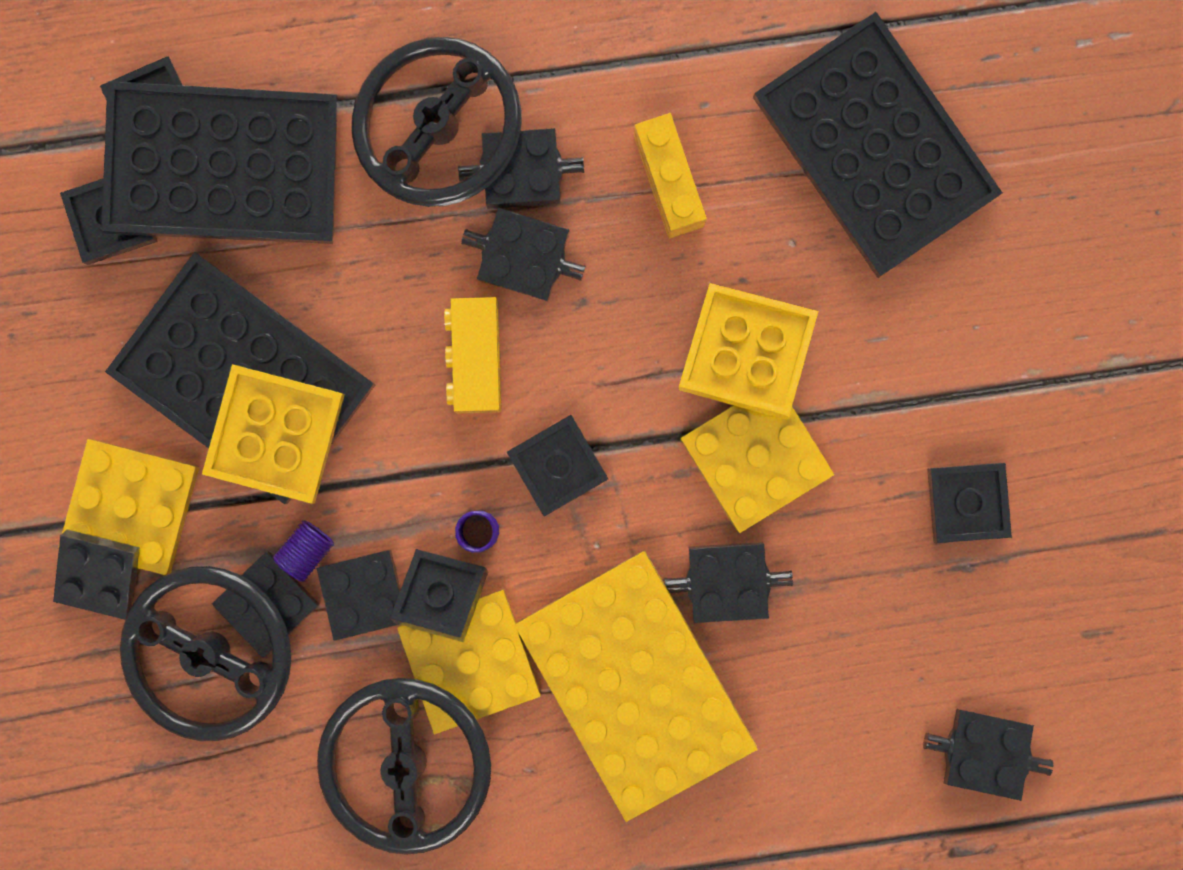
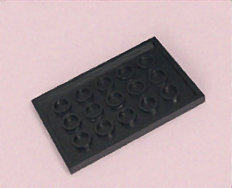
(877, 144)
(219, 163)
(204, 326)

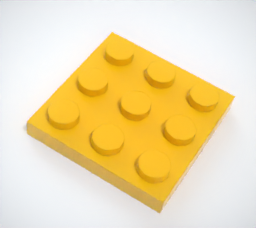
(748, 351)
(273, 434)
(756, 462)
(132, 501)
(483, 672)

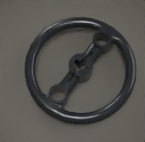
(442, 109)
(205, 653)
(401, 838)

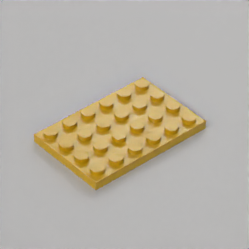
(636, 686)

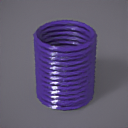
(459, 531)
(303, 551)

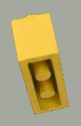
(669, 175)
(474, 355)

